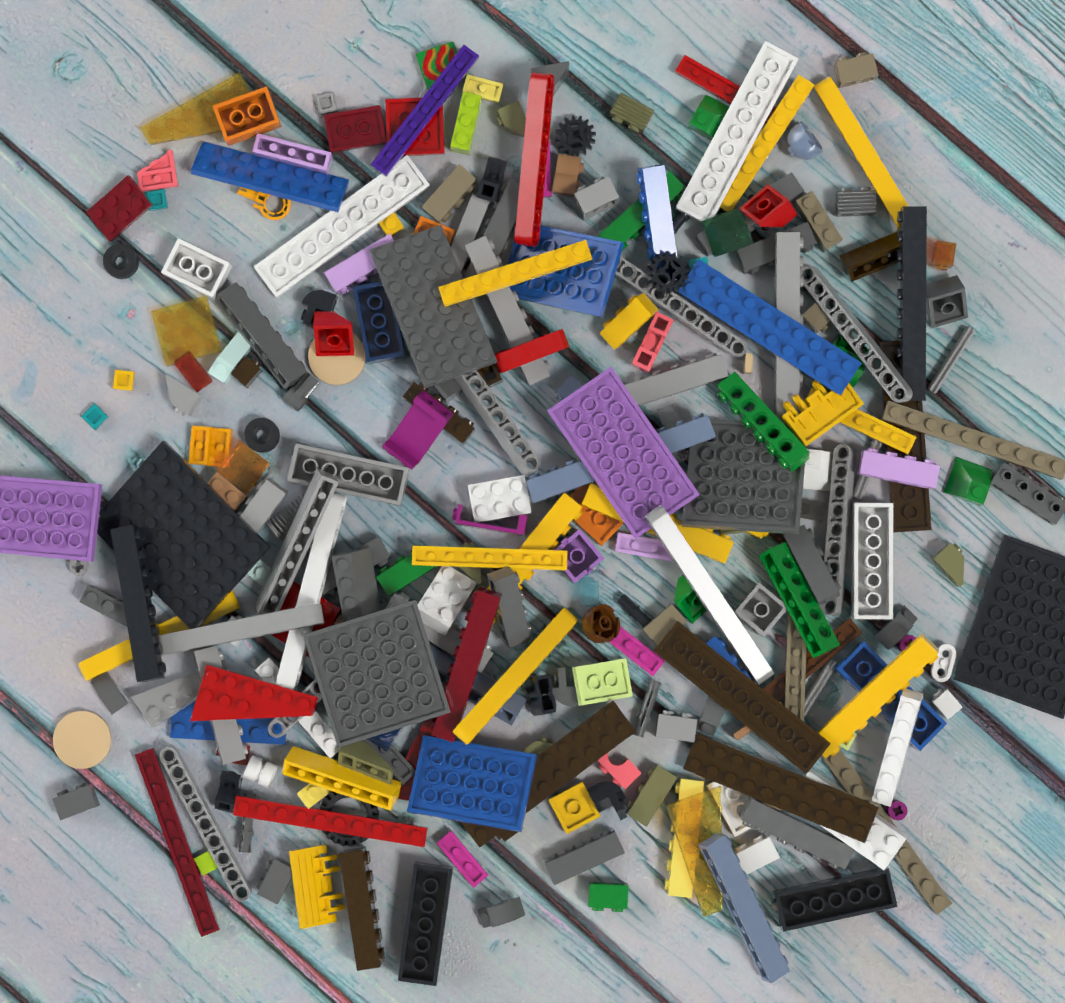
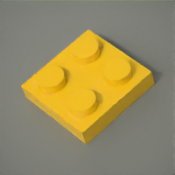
(574, 807)

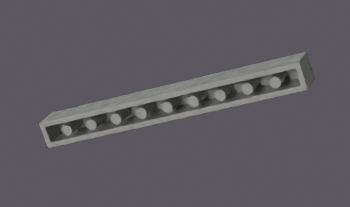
(787, 301)

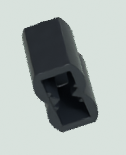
(540, 693)

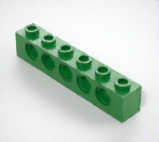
(733, 386)
(799, 600)

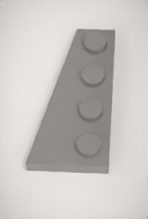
(168, 699)

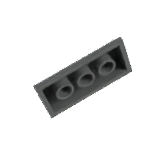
(356, 583)

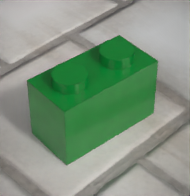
(608, 895)

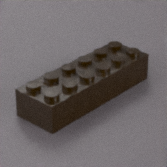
(361, 908)

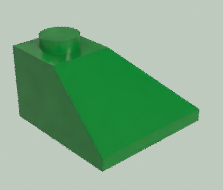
(708, 117)
(969, 481)
(688, 601)

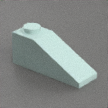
(230, 359)

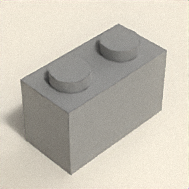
(676, 727)

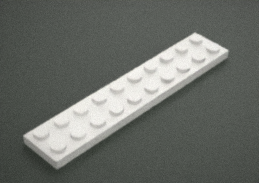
(737, 132)
(339, 230)

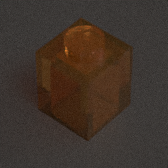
(943, 255)

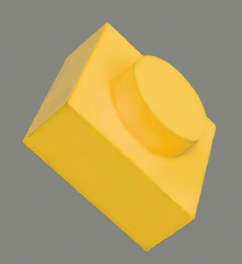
(391, 225)
(123, 380)

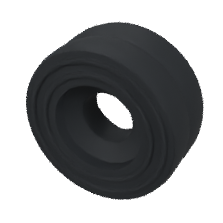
(113, 253)
(251, 435)

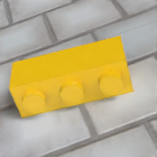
(628, 320)

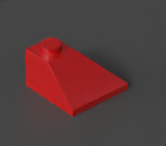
(769, 208)
(333, 335)

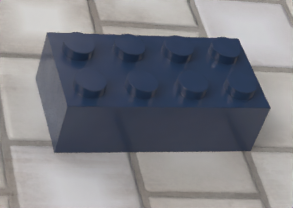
(378, 324)

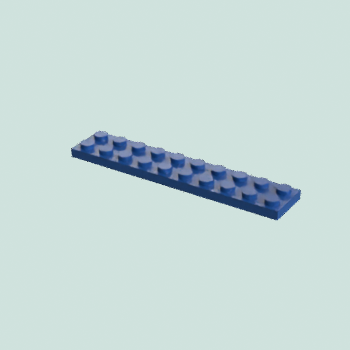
(769, 327)

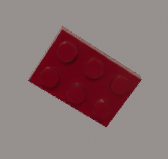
(355, 129)
(119, 208)

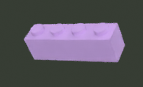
(292, 153)
(354, 269)
(898, 469)

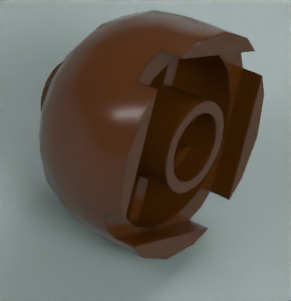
(600, 624)

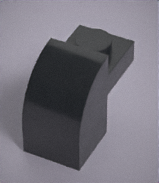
(492, 179)
(317, 301)
(228, 790)
(606, 795)

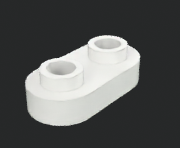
(944, 663)

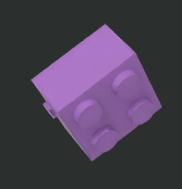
(581, 556)

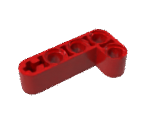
(531, 350)

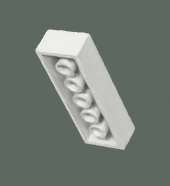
(872, 561)
(883, 839)

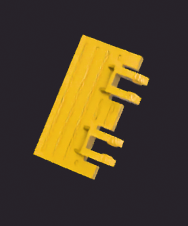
(822, 414)
(311, 886)

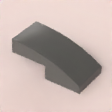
(109, 693)

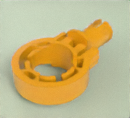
(254, 196)

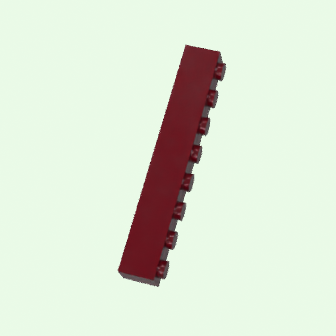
(467, 661)

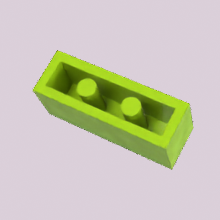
(466, 123)

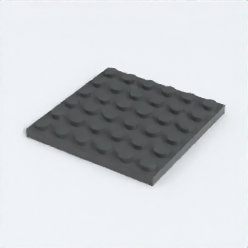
(742, 484)
(376, 673)

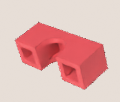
(652, 342)
(623, 773)

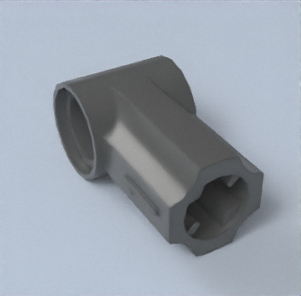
(298, 395)

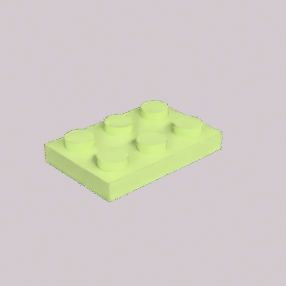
(602, 682)

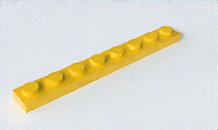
(767, 140)
(515, 273)
(489, 557)

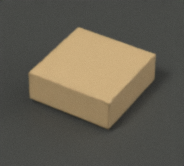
(748, 364)

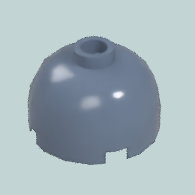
(803, 142)

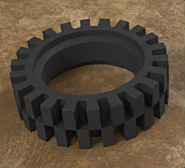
(345, 839)

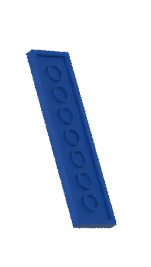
(270, 176)

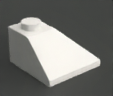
(818, 470)

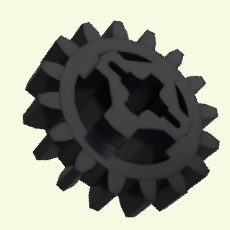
(568, 130)
(673, 266)

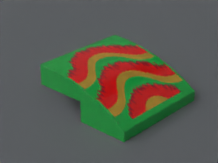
(434, 61)

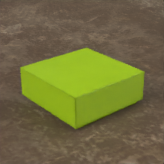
(205, 863)

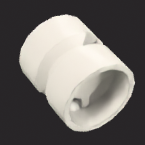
(260, 771)

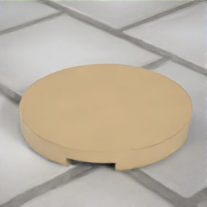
(338, 369)
(82, 739)

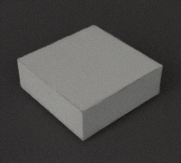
(326, 103)

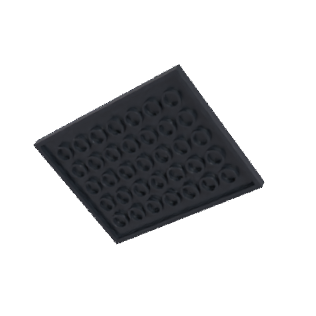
(190, 534)
(1020, 630)

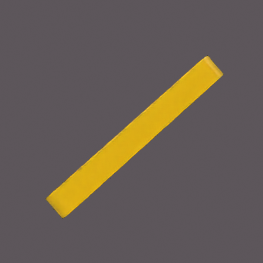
(861, 147)
(122, 652)
(515, 676)

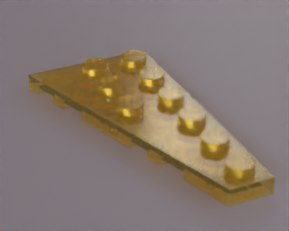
(196, 115)
(694, 822)

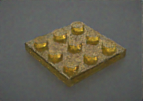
(186, 328)

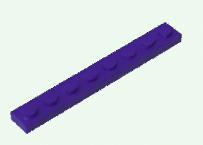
(425, 110)

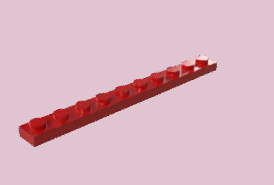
(330, 821)

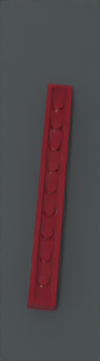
(177, 842)

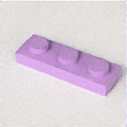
(641, 547)

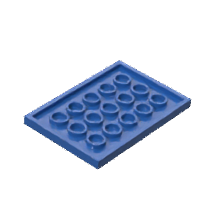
(576, 288)
(472, 783)

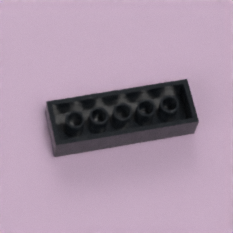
(834, 899)
(425, 923)

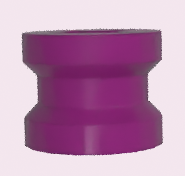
(905, 641)
(894, 809)

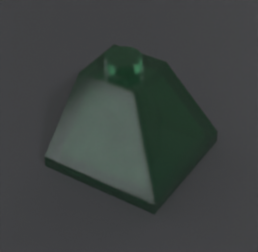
(727, 232)

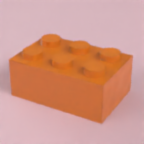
(246, 116)

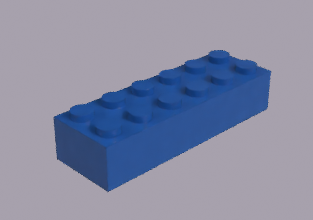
(861, 667)

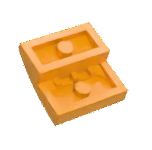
(209, 445)

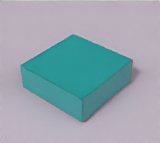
(158, 199)
(95, 416)

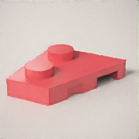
(159, 174)

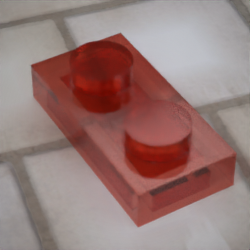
(193, 371)

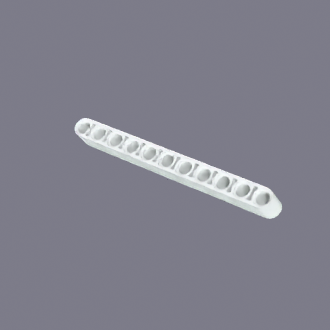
(311, 590)

